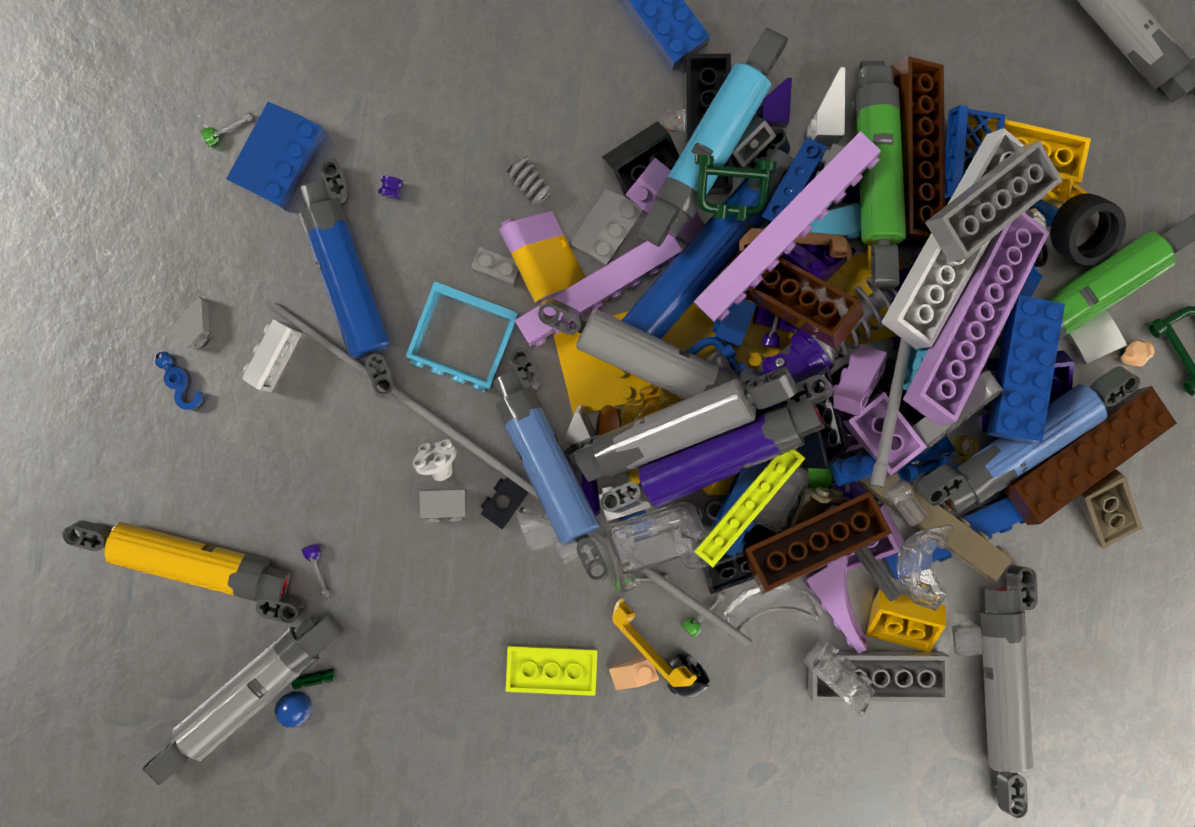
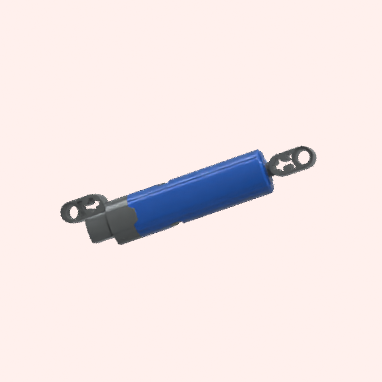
(344, 273)

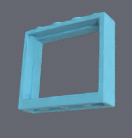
(439, 368)

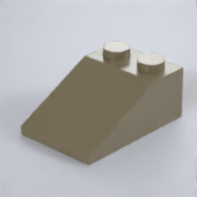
(1110, 509)

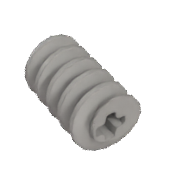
(529, 181)

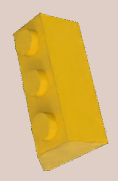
(905, 622)

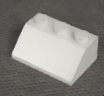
(271, 356)

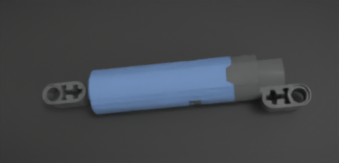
(546, 461)

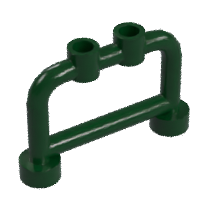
(741, 212)
(1159, 328)

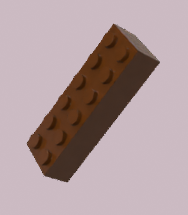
(807, 302)
(816, 542)

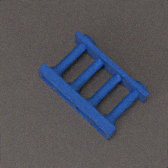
(797, 177)

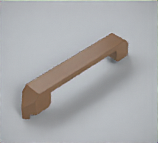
(837, 244)

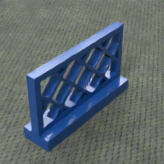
(956, 142)

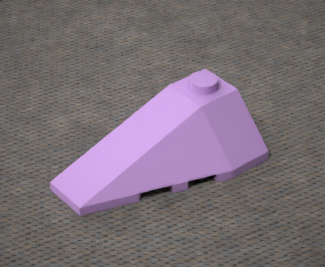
(646, 188)

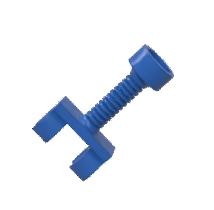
(910, 472)

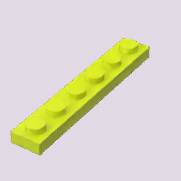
(748, 506)

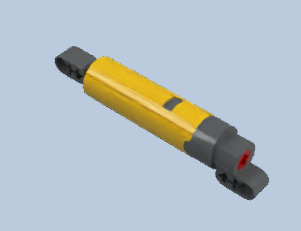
(191, 564)

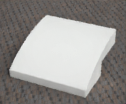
(1097, 338)

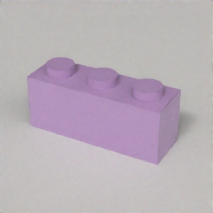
(859, 380)

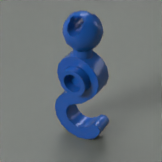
(177, 379)

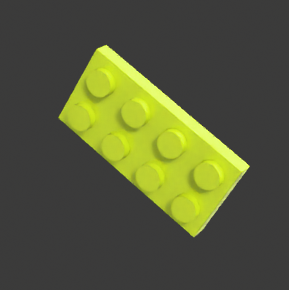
(551, 670)

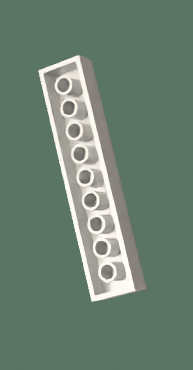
(933, 281)

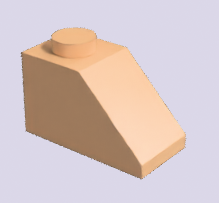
(633, 673)

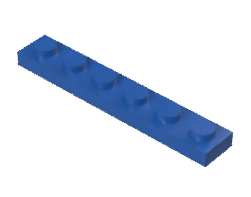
(861, 466)

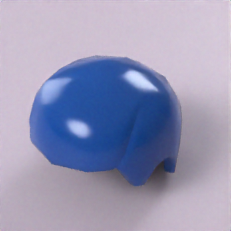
(293, 709)

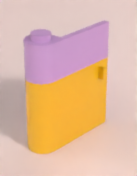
(541, 254)

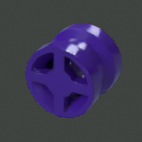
(390, 187)

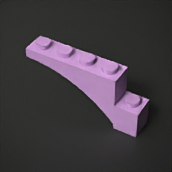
(831, 588)

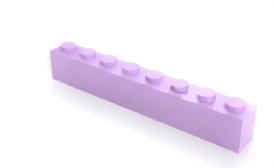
(602, 285)

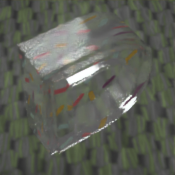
(673, 119)

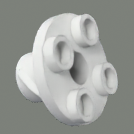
(435, 459)

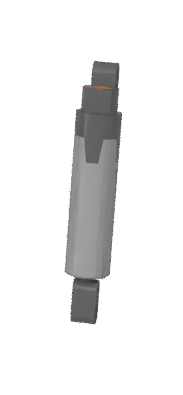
(1145, 44)
(679, 425)

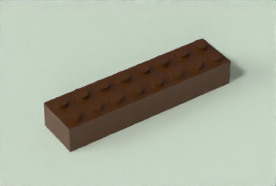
(922, 142)
(1091, 457)

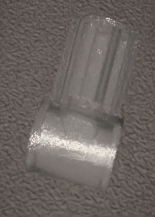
(902, 497)

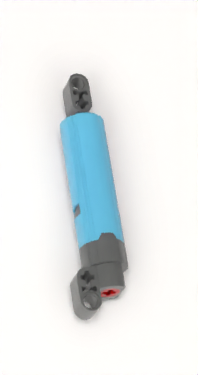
(714, 136)

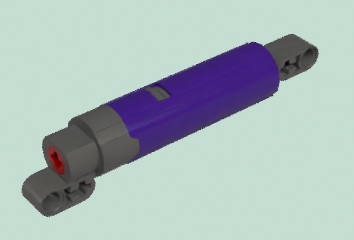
(726, 453)

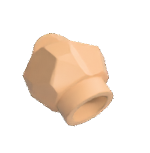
(1137, 353)

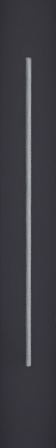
(501, 467)

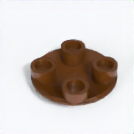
(608, 419)

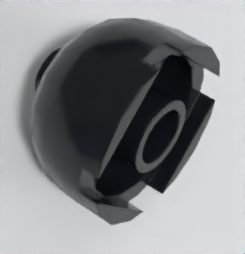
(698, 685)

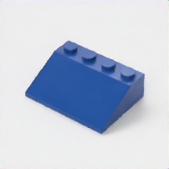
(277, 155)

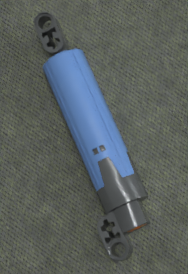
(1009, 459)

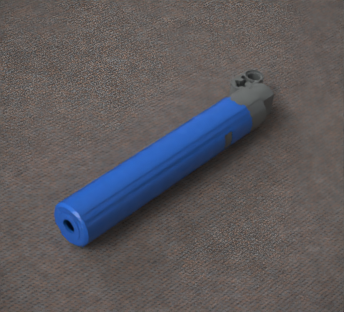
(707, 251)

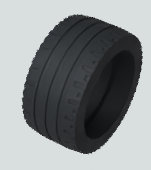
(1105, 238)

